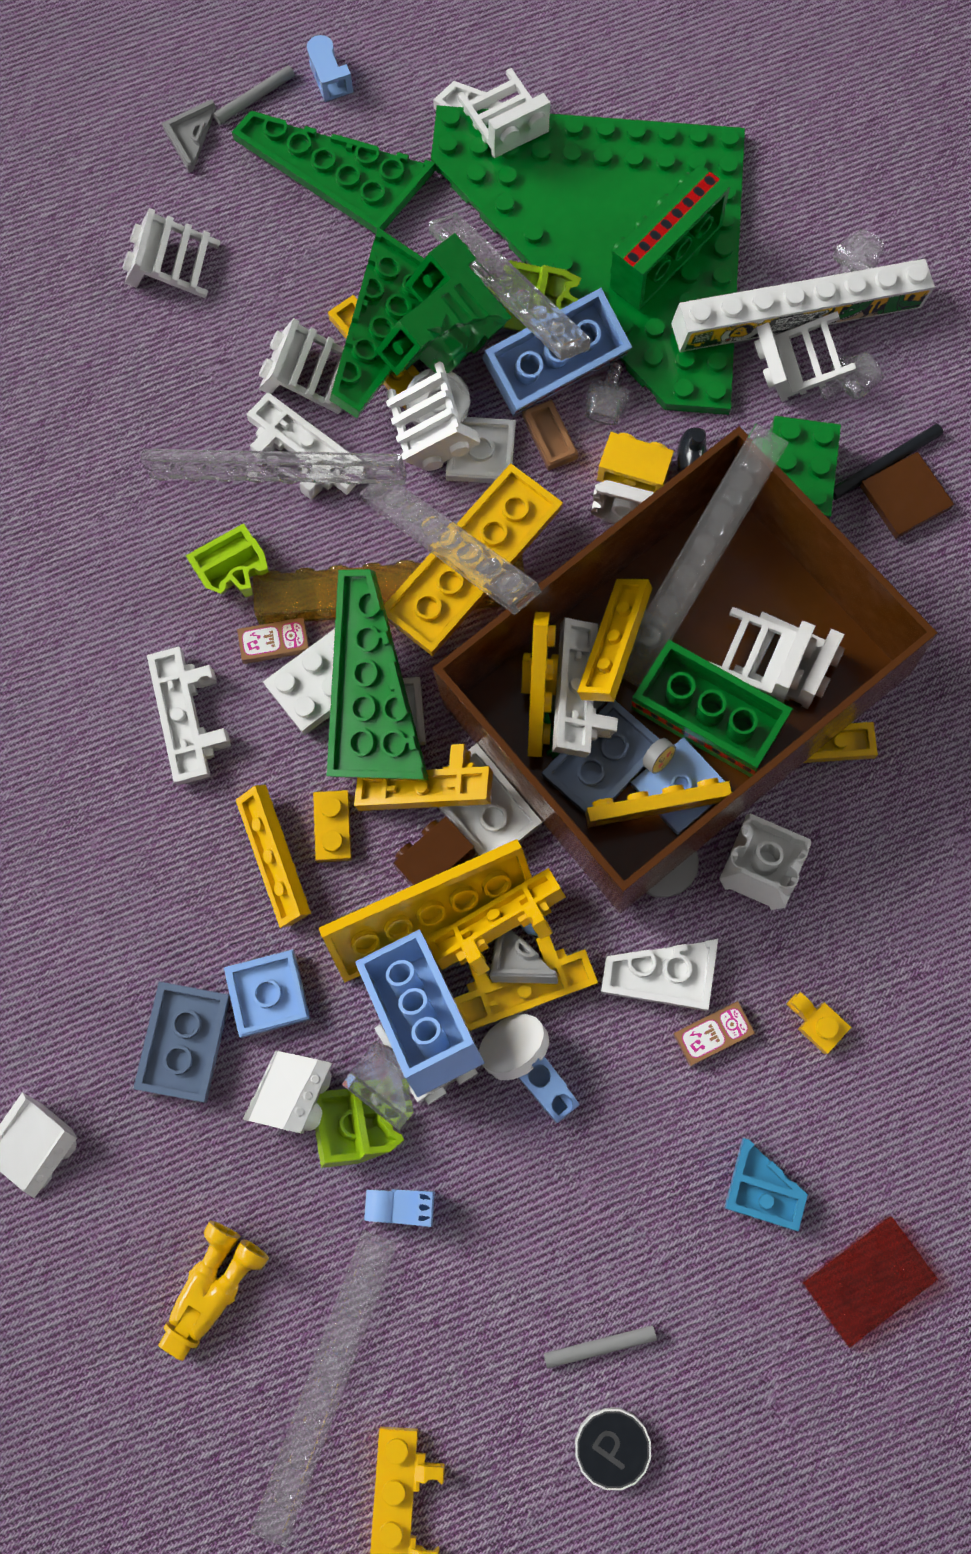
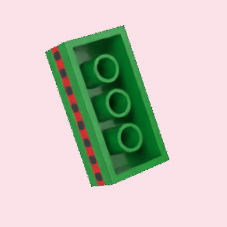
(668, 236)
(710, 708)

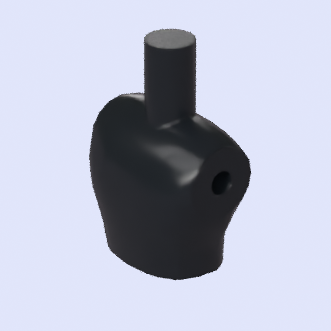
(690, 447)

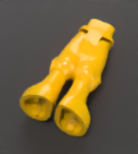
(204, 1294)

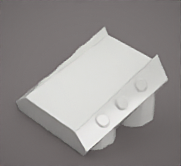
(616, 500)
(765, 862)
(290, 1093)
(33, 1144)

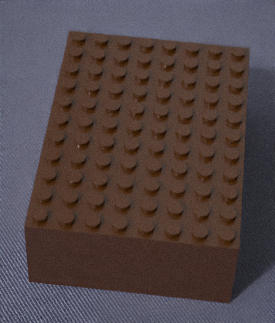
(778, 563)

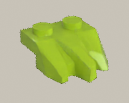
(551, 281)
(229, 561)
(351, 1130)

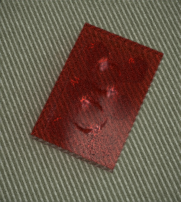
(869, 1280)

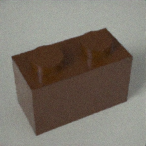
(434, 853)

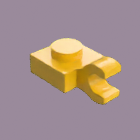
(821, 1024)

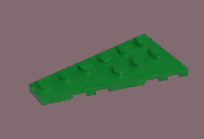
(338, 169)
(379, 307)
(369, 707)

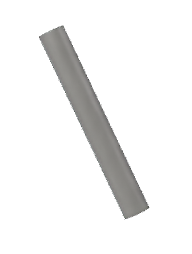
(254, 94)
(600, 1346)

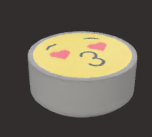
(659, 755)

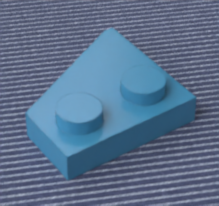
(764, 1190)

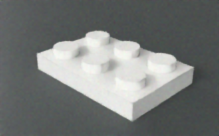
(306, 684)
(494, 823)

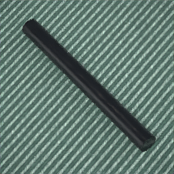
(887, 460)

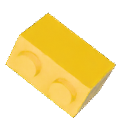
(635, 462)

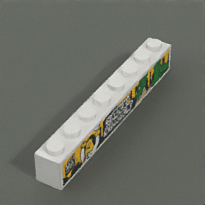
(789, 305)

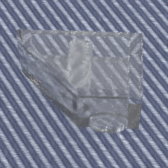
(381, 1085)

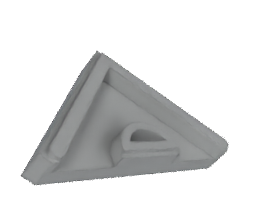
(189, 132)
(518, 962)

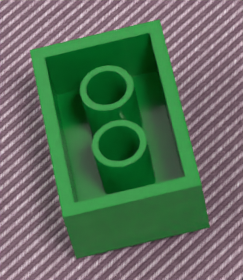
(810, 457)

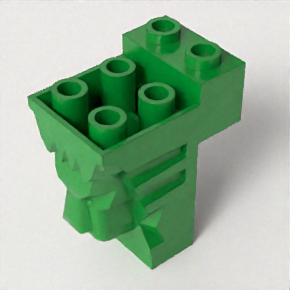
(453, 314)

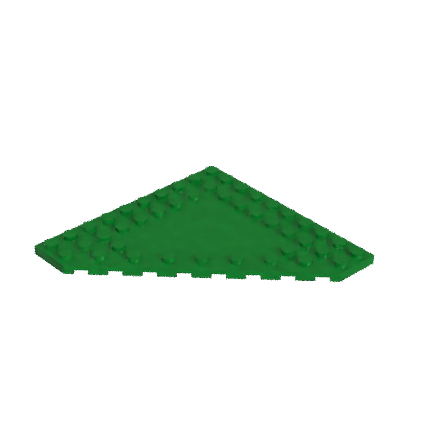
(584, 189)

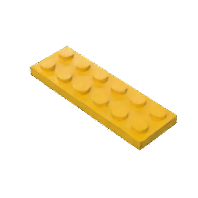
(438, 597)
(424, 906)

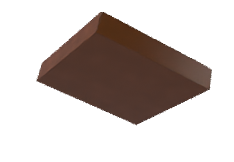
(906, 495)

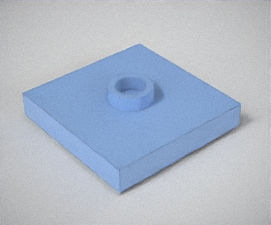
(684, 769)
(267, 993)

